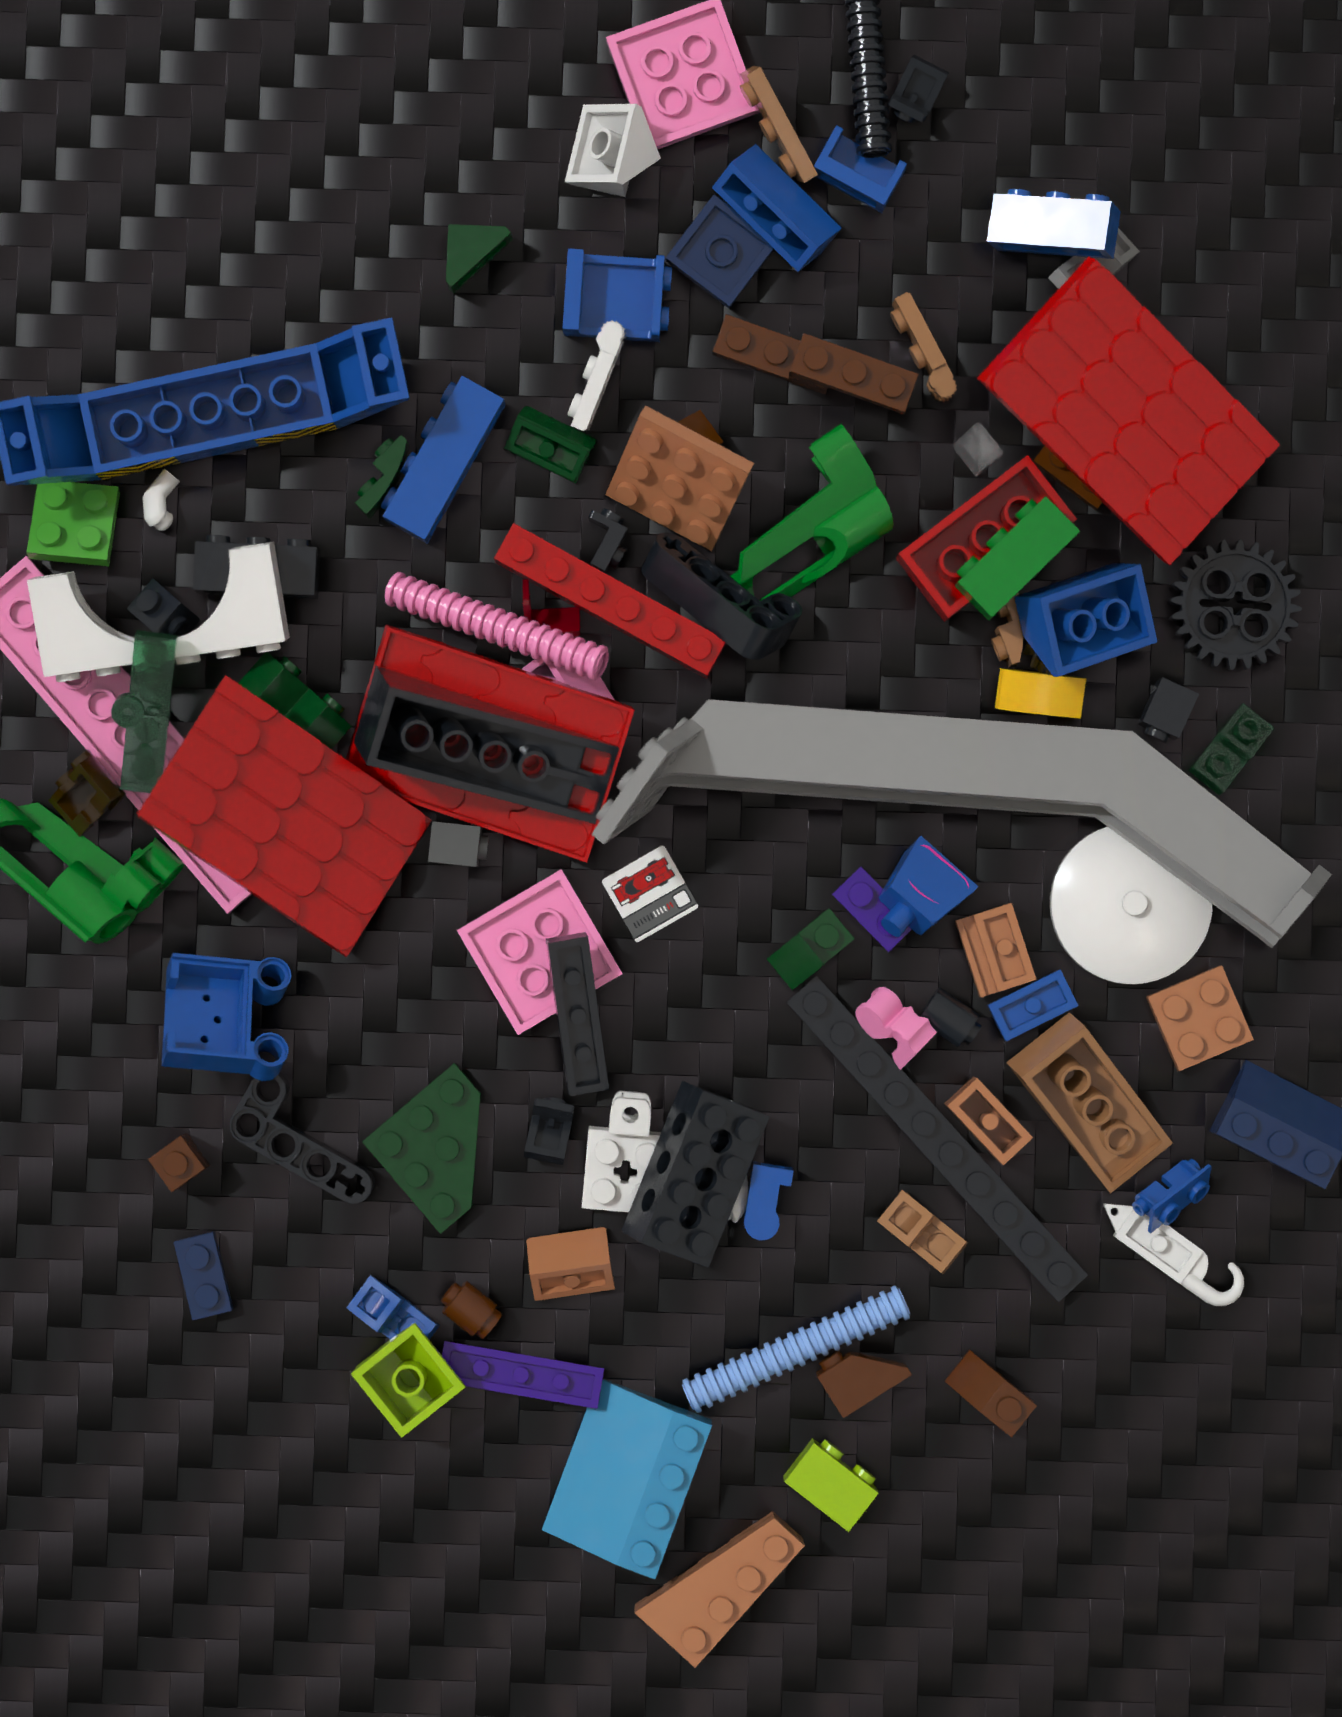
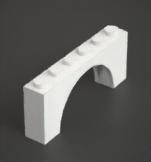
(77, 640)

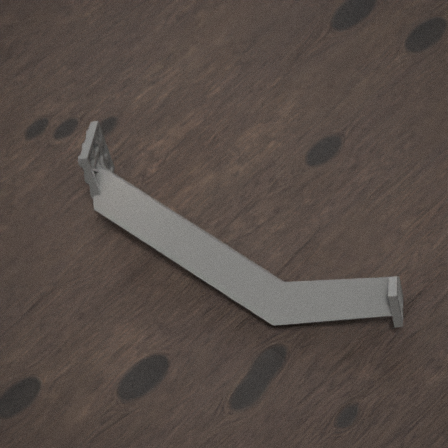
(979, 767)

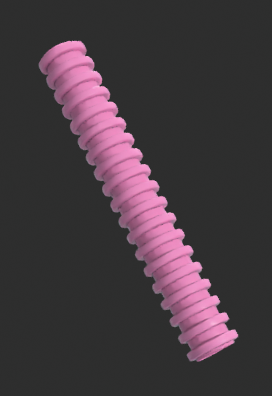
(496, 626)

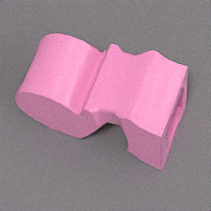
(887, 1018)

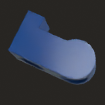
(760, 1213)

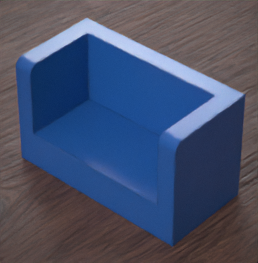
(862, 178)

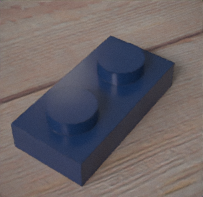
(203, 1275)

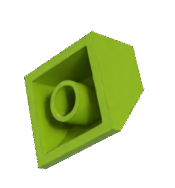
(407, 1379)

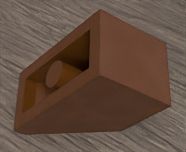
(858, 1378)
(990, 1393)

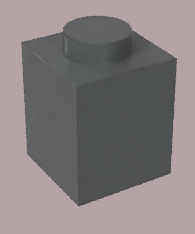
(457, 844)

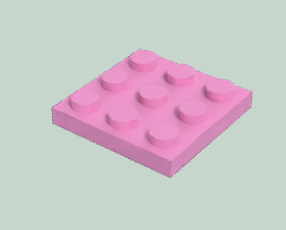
(682, 72)
(513, 948)

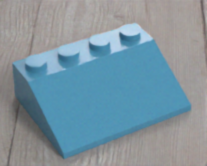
(627, 1478)

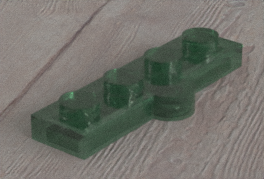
(146, 710)

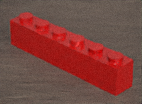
(609, 601)

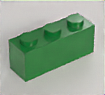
(1015, 556)

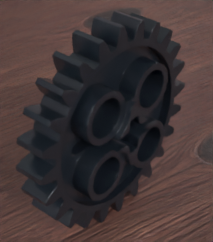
(1236, 568)

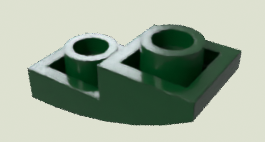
(389, 462)

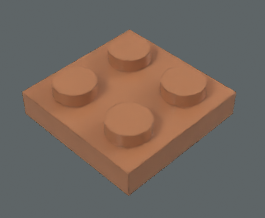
(1199, 1018)

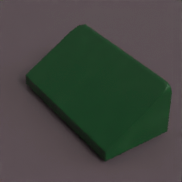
(550, 443)

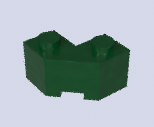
(279, 687)

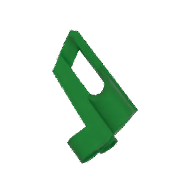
(95, 891)

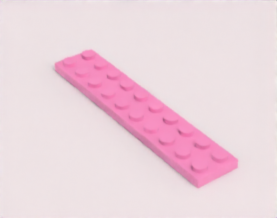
(86, 711)

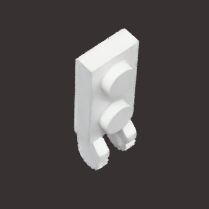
(598, 374)

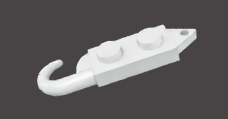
(1172, 1254)

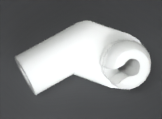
(155, 501)

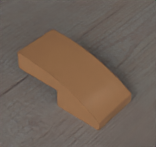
(922, 1232)

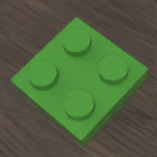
(73, 523)

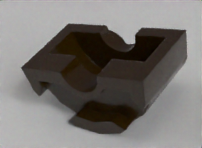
(85, 793)

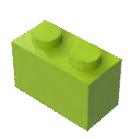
(831, 1483)

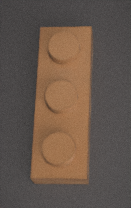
(776, 125)

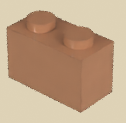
(988, 1120)

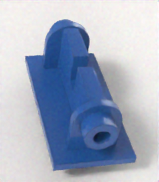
(1186, 1185)

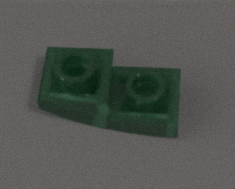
(1231, 749)

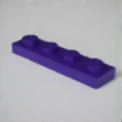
(525, 1374)

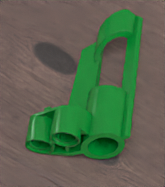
(839, 517)

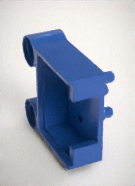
(212, 1012)

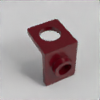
(560, 618)

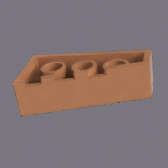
(712, 1595)

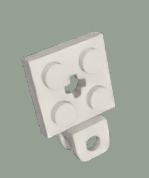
(625, 1139)

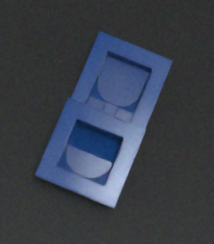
(388, 1311)

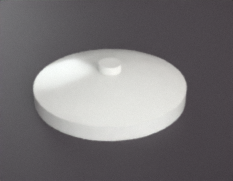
(1124, 911)

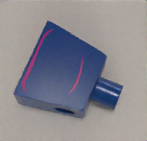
(922, 890)

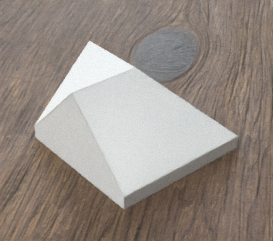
(611, 148)

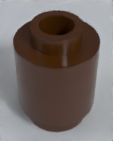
(470, 1309)

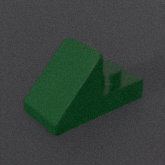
(810, 949)

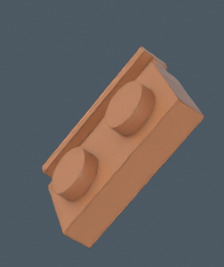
(995, 950)

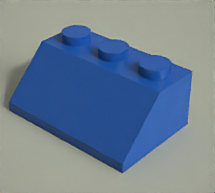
(1087, 618)

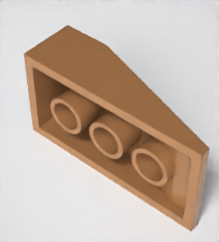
(1090, 1102)

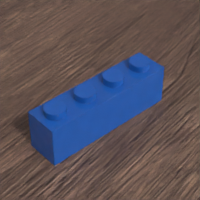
(444, 458)

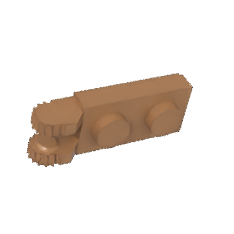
(924, 349)

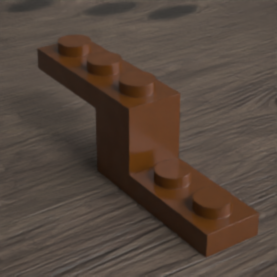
(815, 364)

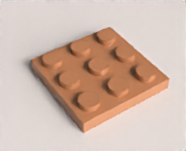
(679, 478)

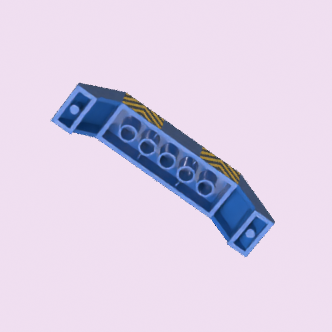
(203, 410)

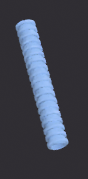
(795, 1349)

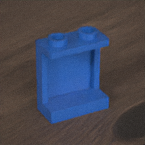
(615, 290)

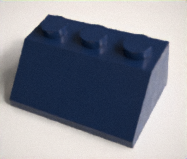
(1282, 1124)

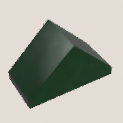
(471, 249)

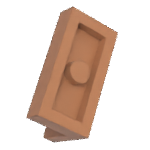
(570, 1263)

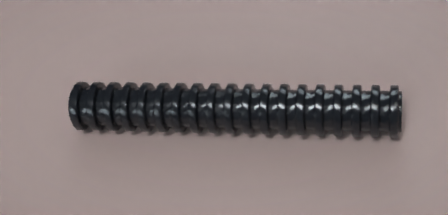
(868, 78)

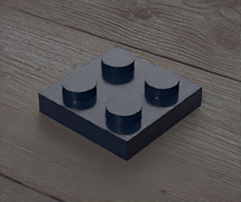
(720, 252)

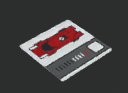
(649, 893)

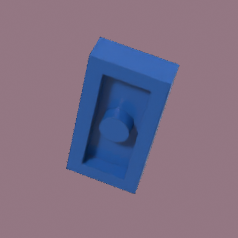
(1032, 1005)

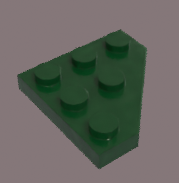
(434, 1147)

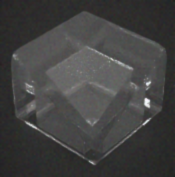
(978, 449)

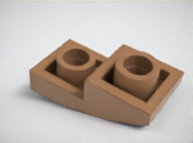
(1009, 637)

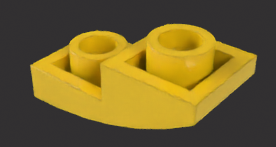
(1040, 693)

